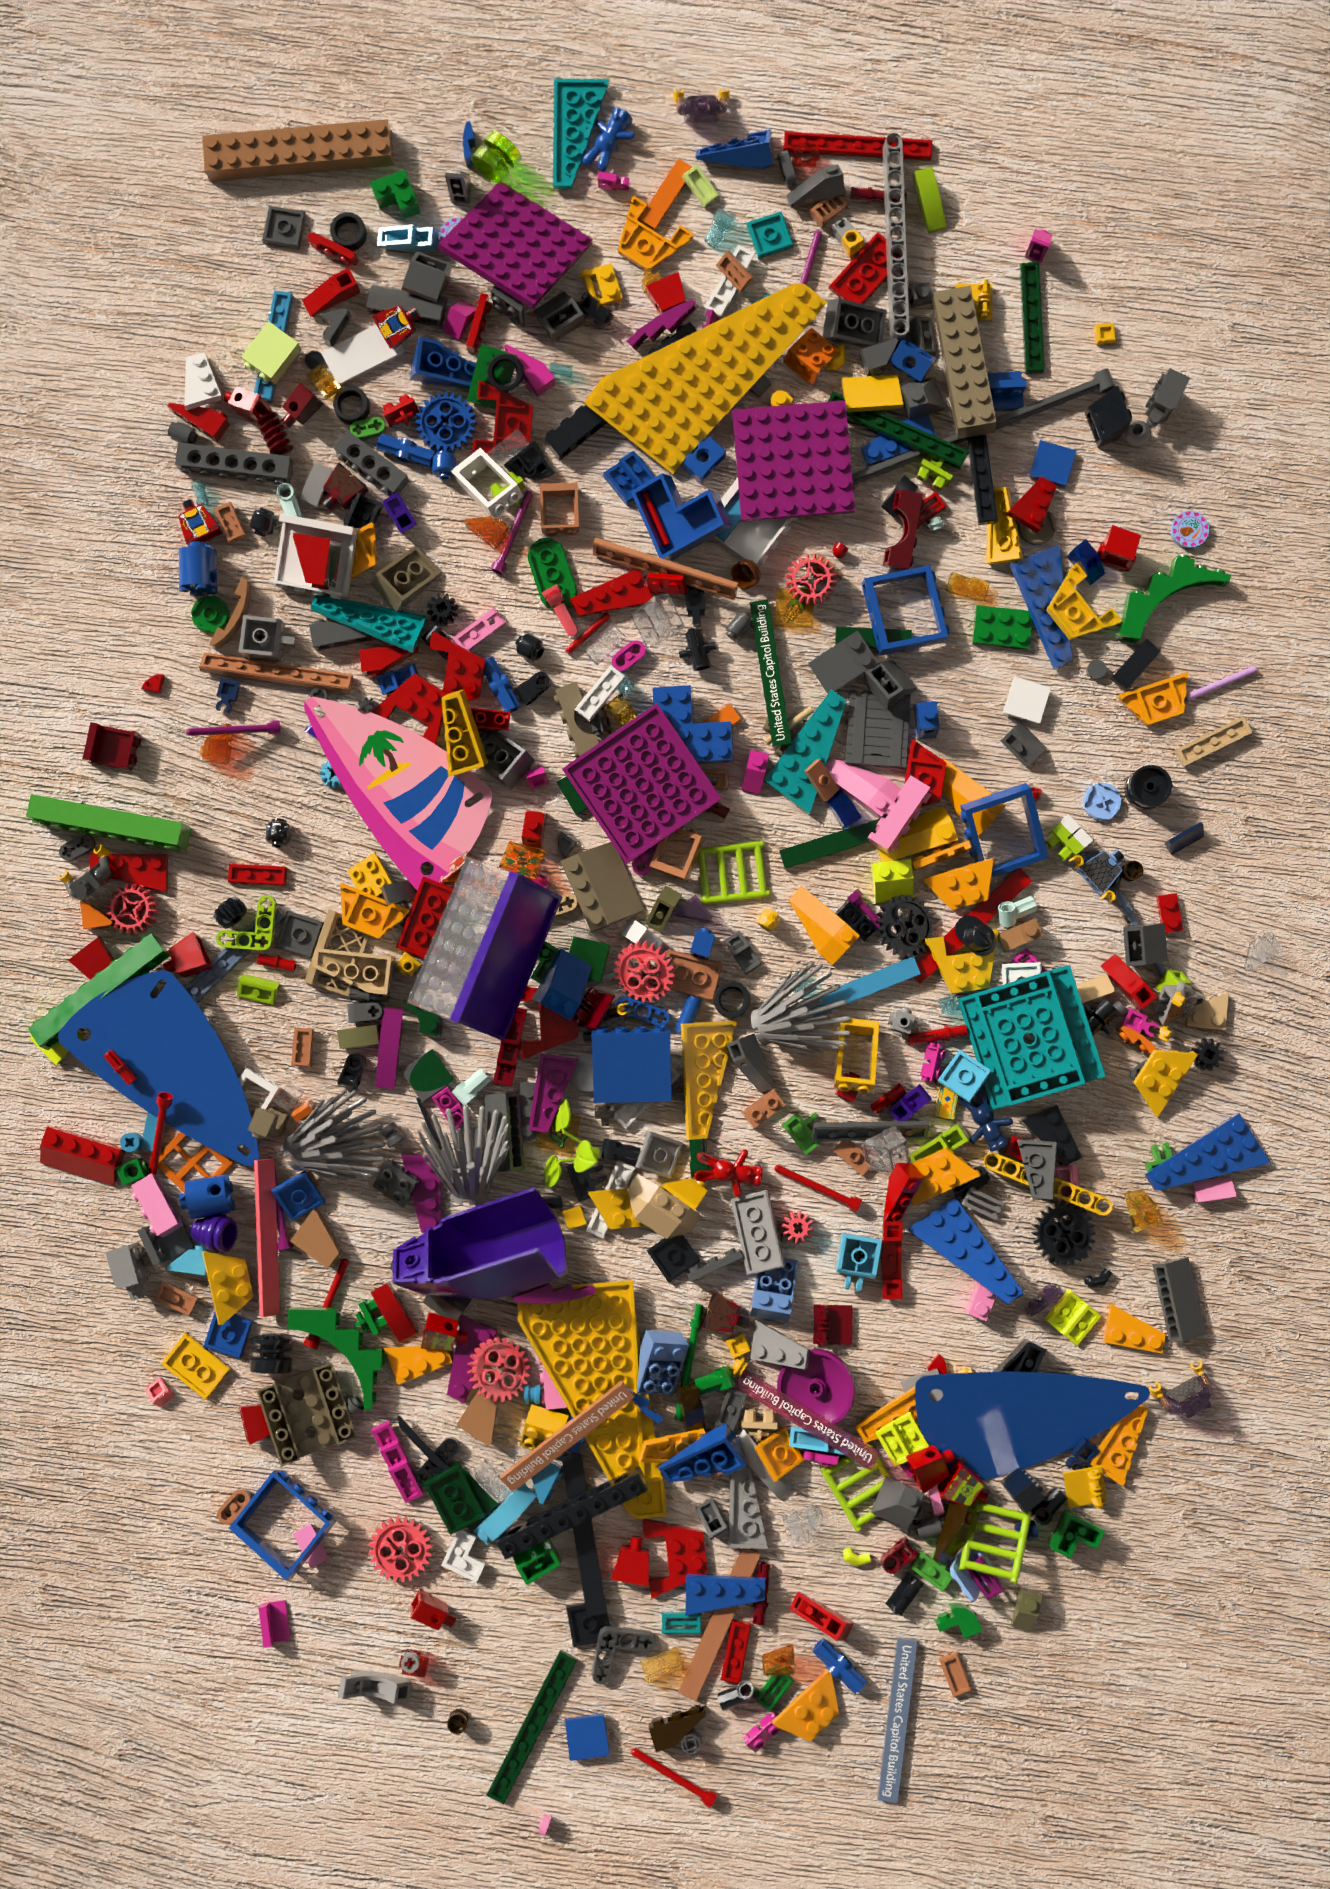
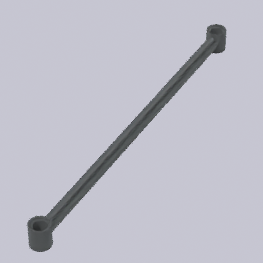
(1101, 381)

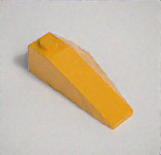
(961, 790)
(826, 930)

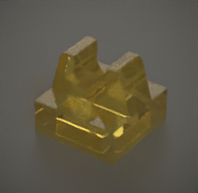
(648, 278)

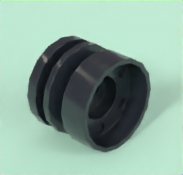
(271, 1354)

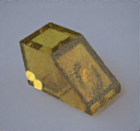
(621, 710)
(1142, 1210)

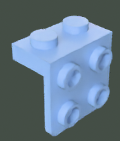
(965, 1580)

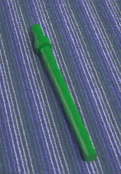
(696, 1324)

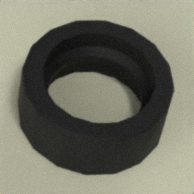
(348, 217)
(491, 375)
(351, 391)
(746, 999)

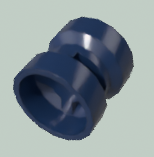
(1032, 1533)

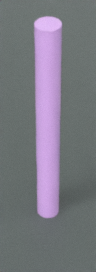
(1221, 683)

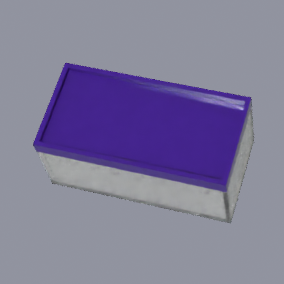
(485, 948)

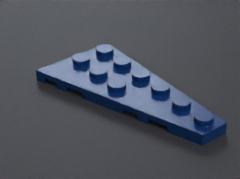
(962, 1244)

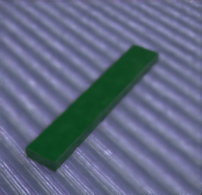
(1032, 318)
(827, 844)

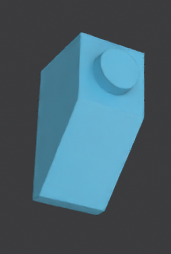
(190, 1262)

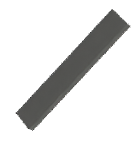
(864, 1130)

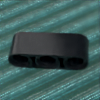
(1135, 664)

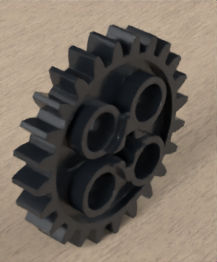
(890, 918)
(1078, 1224)

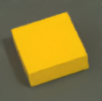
(1105, 333)
(574, 1217)
(738, 1345)

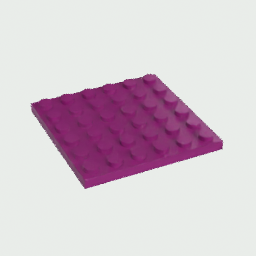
(515, 244)
(793, 461)
(641, 783)

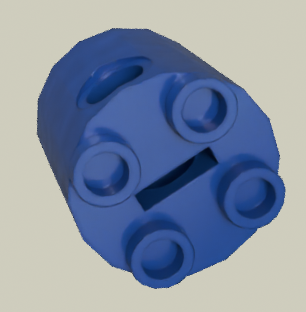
(198, 569)
(208, 1196)

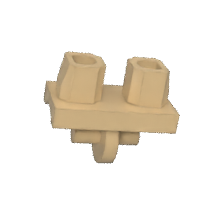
(767, 1423)

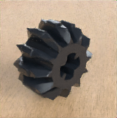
(439, 604)
(230, 912)
(1209, 1061)

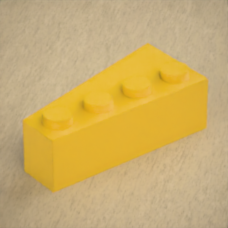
(461, 735)

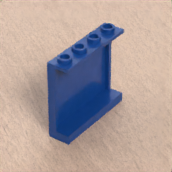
(631, 1065)

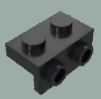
(362, 511)

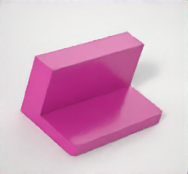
(274, 1622)

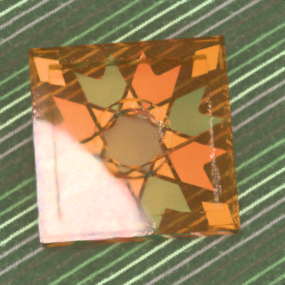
(522, 859)

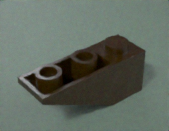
(671, 1730)

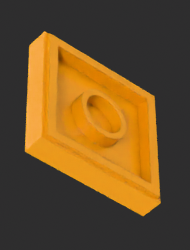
(777, 1455)

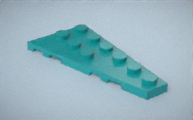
(575, 114)
(394, 627)
(810, 744)

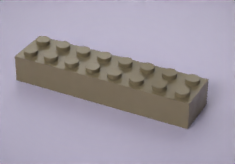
(964, 362)

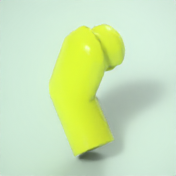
(855, 1560)

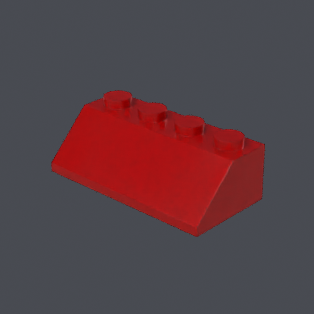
(81, 1155)

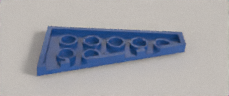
(1039, 580)
(1216, 1153)

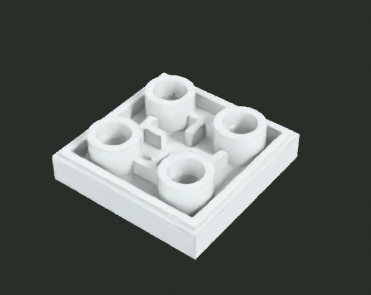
(1026, 700)

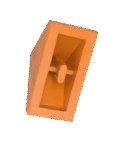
(93, 917)

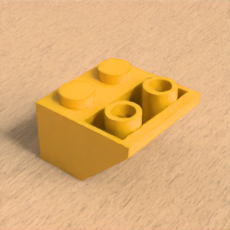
(540, 1425)

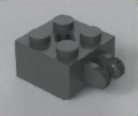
(1165, 396)

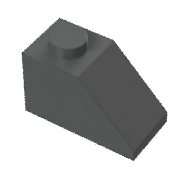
(877, 357)

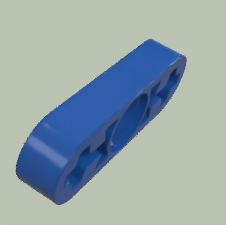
(654, 1020)

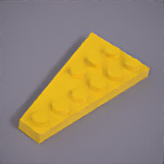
(703, 1070)

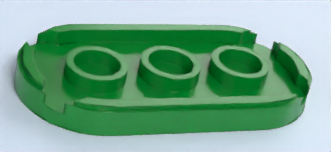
(550, 568)

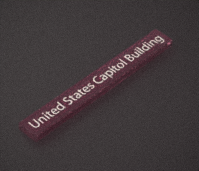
(808, 1419)

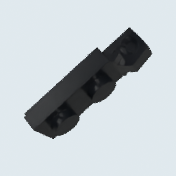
(695, 604)

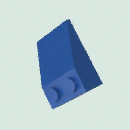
(563, 984)

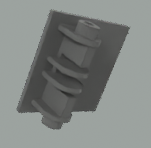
(395, 1183)

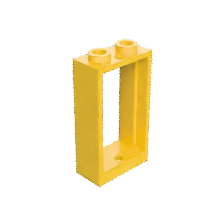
(857, 1027)

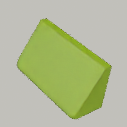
(258, 989)

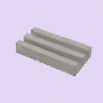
(996, 1209)

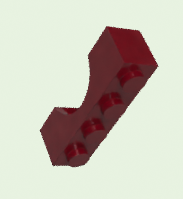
(908, 507)

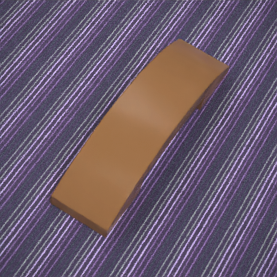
(222, 636)

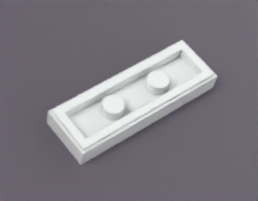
(600, 693)

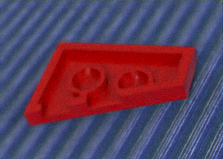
(1034, 504)

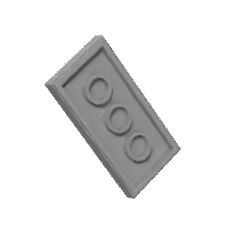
(758, 1232)

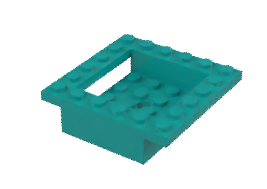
(1025, 1071)

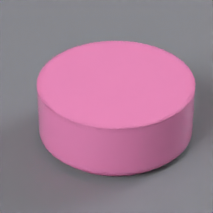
(544, 1826)

